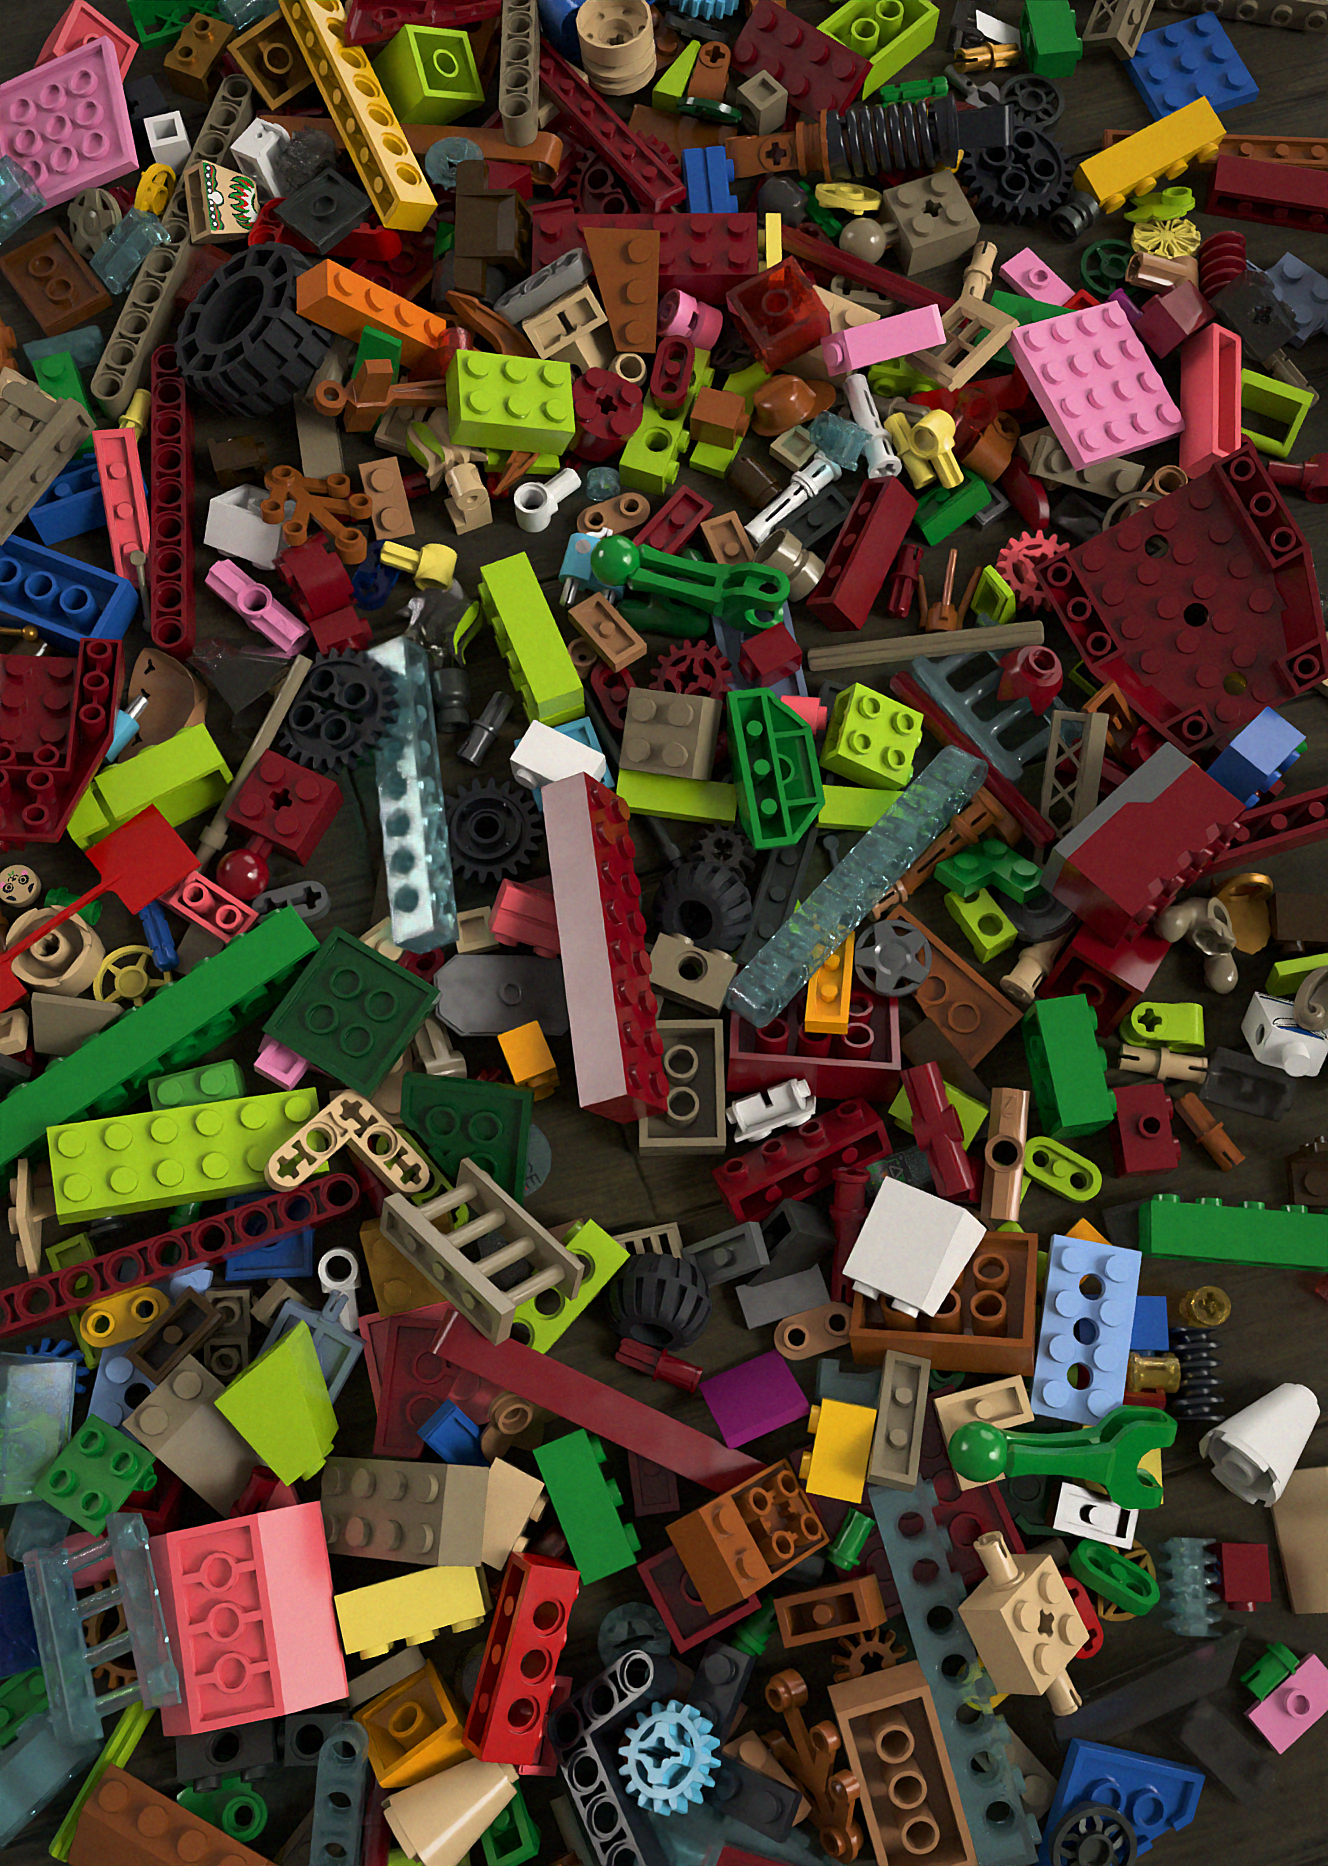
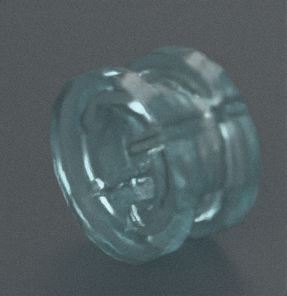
(602, 483)

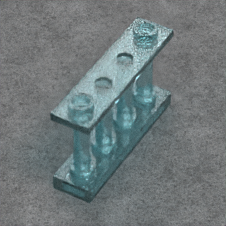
(983, 734)
(62, 1640)

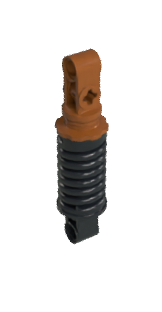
(869, 144)

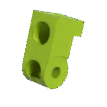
(982, 923)

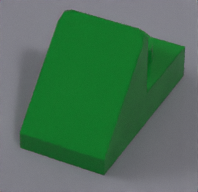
(512, 1834)

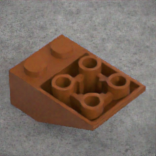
(747, 1536)

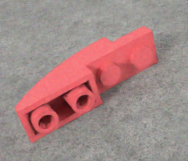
(209, 907)

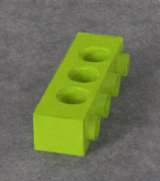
(653, 470)
(605, 1260)

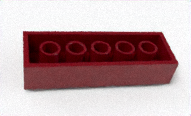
(697, 250)

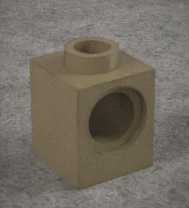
(762, 104)

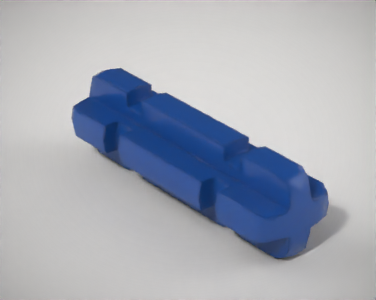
(159, 937)

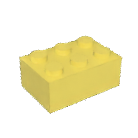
(412, 1608)

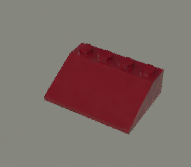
(832, 1064)

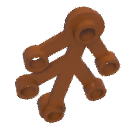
(289, 484)
(838, 1828)

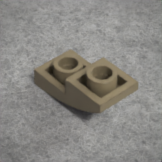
(232, 1344)

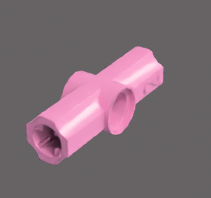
(244, 594)

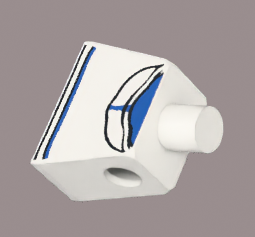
(1280, 1040)

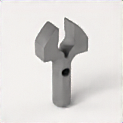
(975, 94)

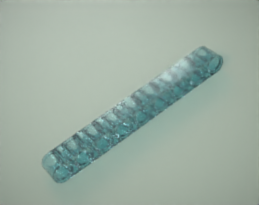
(855, 886)

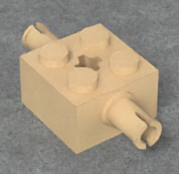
(1024, 1624)

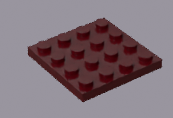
(964, 1513)

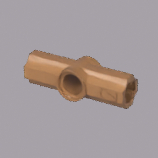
(1004, 1183)

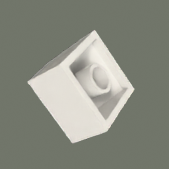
(238, 530)

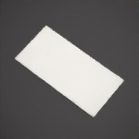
(997, 30)

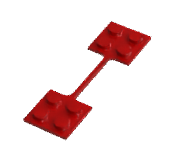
(135, 863)

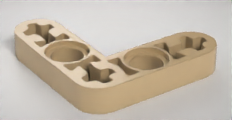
(343, 1132)

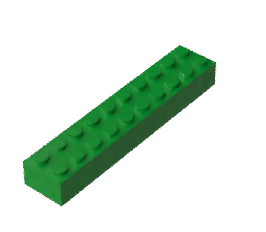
(157, 1038)

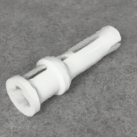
(879, 449)
(805, 485)

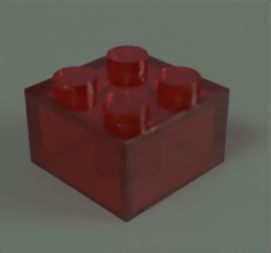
(779, 314)

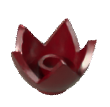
(1031, 673)

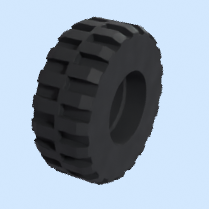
(244, 336)

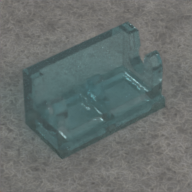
(128, 248)

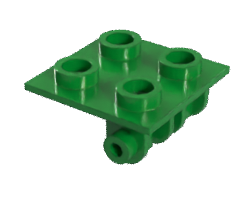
(96, 1474)

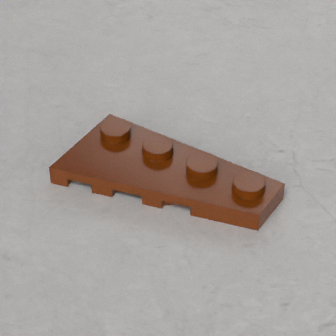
(959, 998)

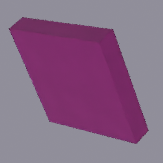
(754, 1399)

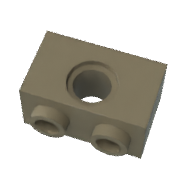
(702, 994)

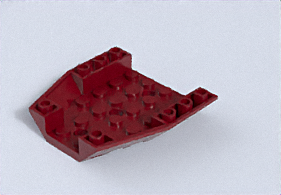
(1234, 557)

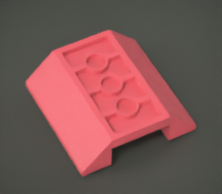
(249, 1618)

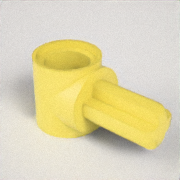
(936, 447)
(430, 567)

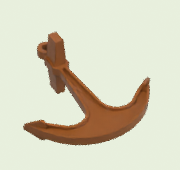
(373, 395)

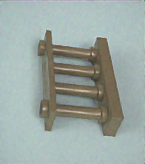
(464, 1281)

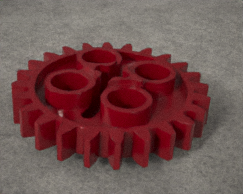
(611, 199)

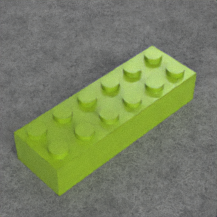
(176, 1154)

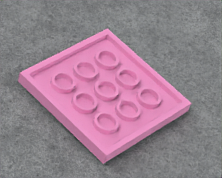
(69, 122)
(1095, 384)

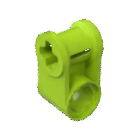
(1169, 1025)

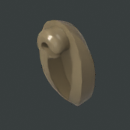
(1311, 1001)

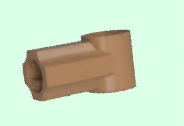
(1159, 273)

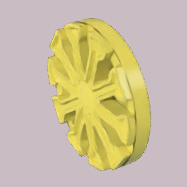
(1166, 238)

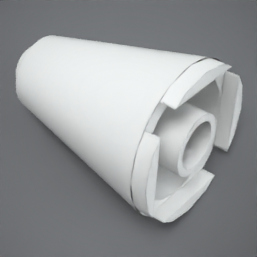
(1262, 1443)

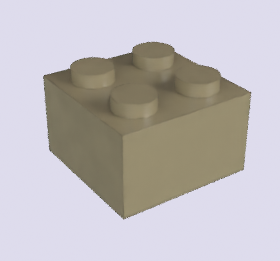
(670, 733)

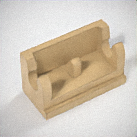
(590, 350)

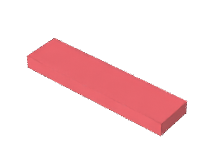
(123, 499)

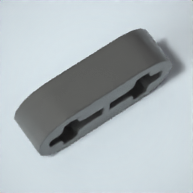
(295, 895)

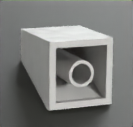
(912, 1248)

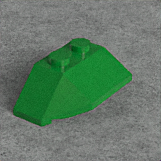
(772, 768)

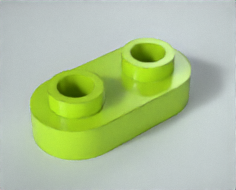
(1058, 1169)

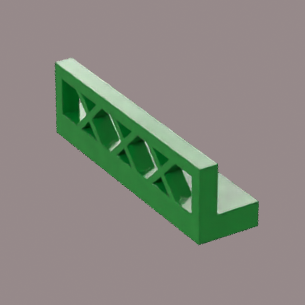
(167, 14)

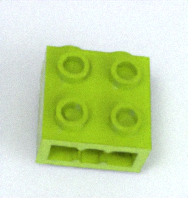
(871, 739)

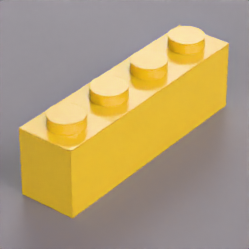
(1151, 155)

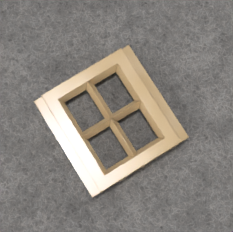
(982, 316)

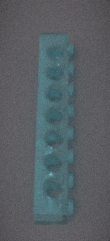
(414, 808)
(995, 1843)

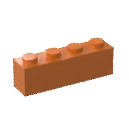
(349, 302)

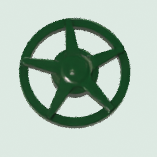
(709, 111)
(1111, 268)

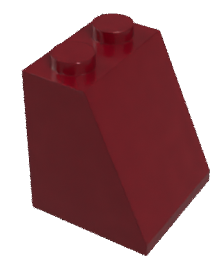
(1106, 975)

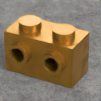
(196, 58)

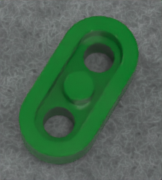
(1114, 1577)

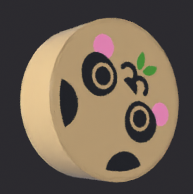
(19, 886)

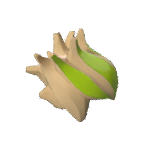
(431, 447)

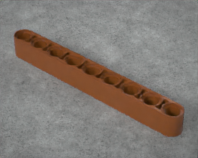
(542, 154)

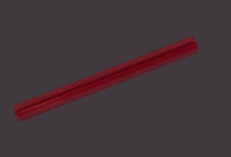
(864, 272)
(948, 733)

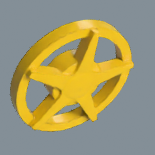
(154, 196)

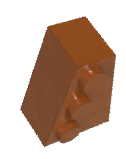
(628, 282)

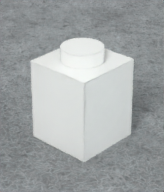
(169, 140)

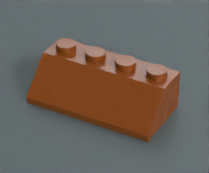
(140, 1826)

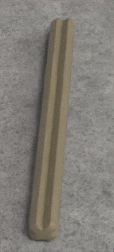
(928, 644)

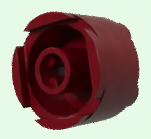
(604, 414)
(315, 577)

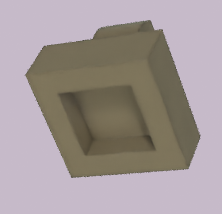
(270, 1305)

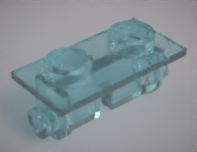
(83, 344)

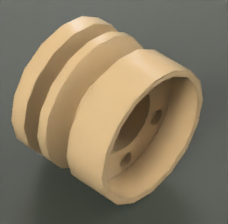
(617, 44)

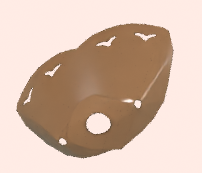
(174, 700)

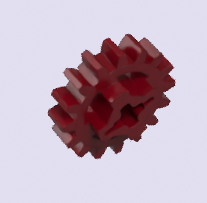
(692, 663)

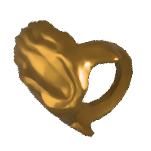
(1246, 908)

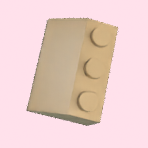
(1302, 1538)

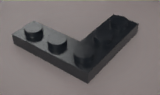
(738, 1788)

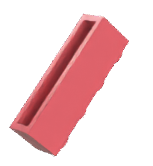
(1210, 399)

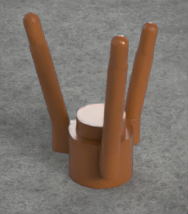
(943, 614)

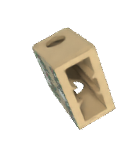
(220, 204)

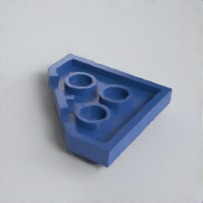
(1142, 1787)

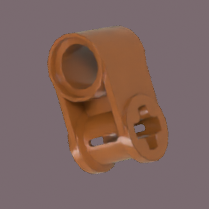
(711, 73)
(992, 448)

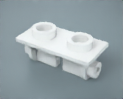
(787, 1107)

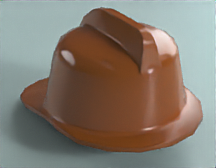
(789, 401)

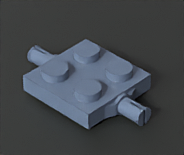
(1303, 291)
(334, 1345)

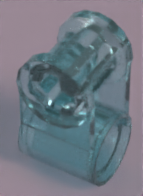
(839, 439)

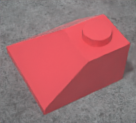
(81, 26)

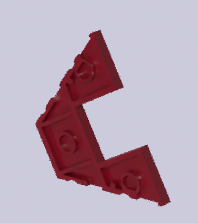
(383, 19)

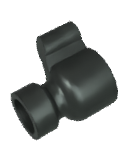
(450, 694)

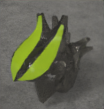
(443, 623)

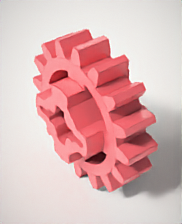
(1016, 567)

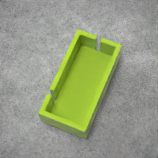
(531, 642)
(176, 776)

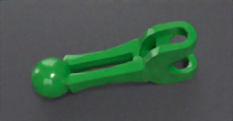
(727, 592)
(1097, 1453)

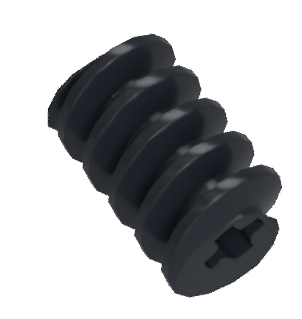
(1196, 1376)

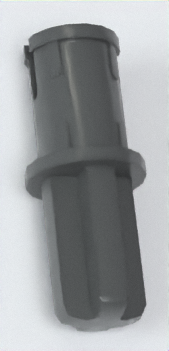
(485, 730)

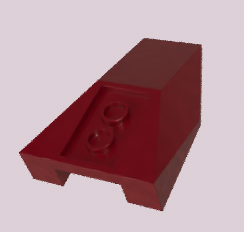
(54, 734)

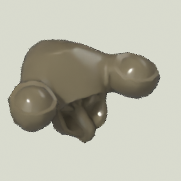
(1208, 930)

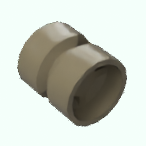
(784, 553)

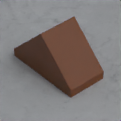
(1121, 720)

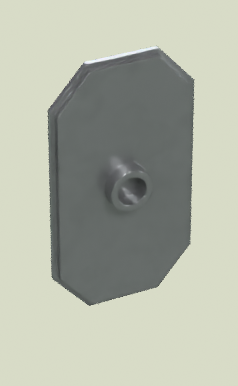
(502, 993)

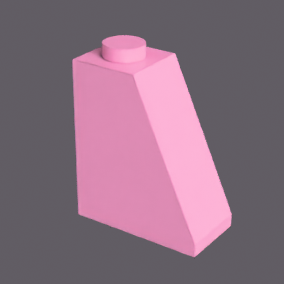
(883, 340)

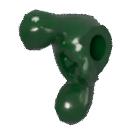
(665, 613)

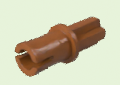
(1208, 1131)

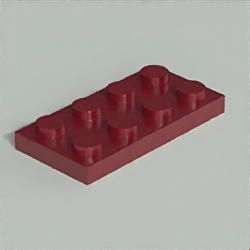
(801, 59)

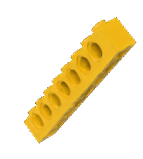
(361, 114)

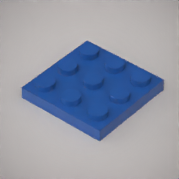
(1189, 62)

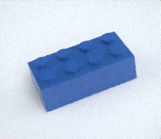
(62, 596)

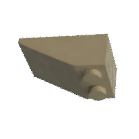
(194, 1436)

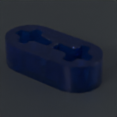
(368, 572)

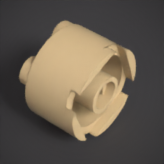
(71, 967)

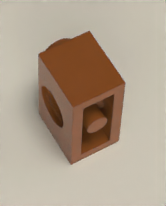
(830, 1610)

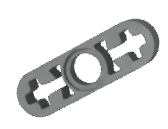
(544, 286)

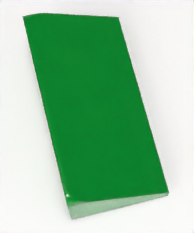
(947, 509)

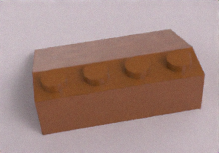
(980, 1325)

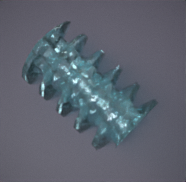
(1189, 1586)

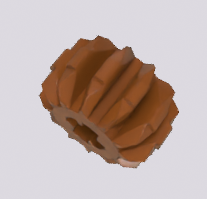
(862, 1645)

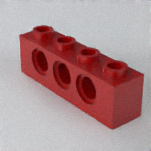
(491, 1729)

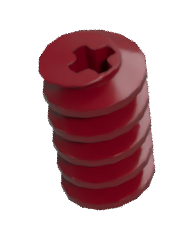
(1220, 261)

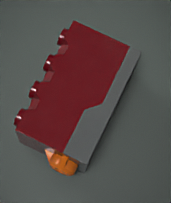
(1142, 845)

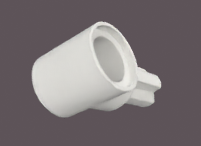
(545, 497)
(347, 1286)

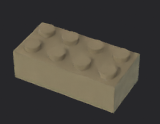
(404, 1510)

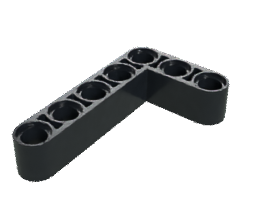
(596, 1746)

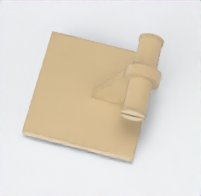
(25, 1218)

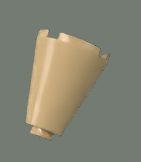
(449, 1811)

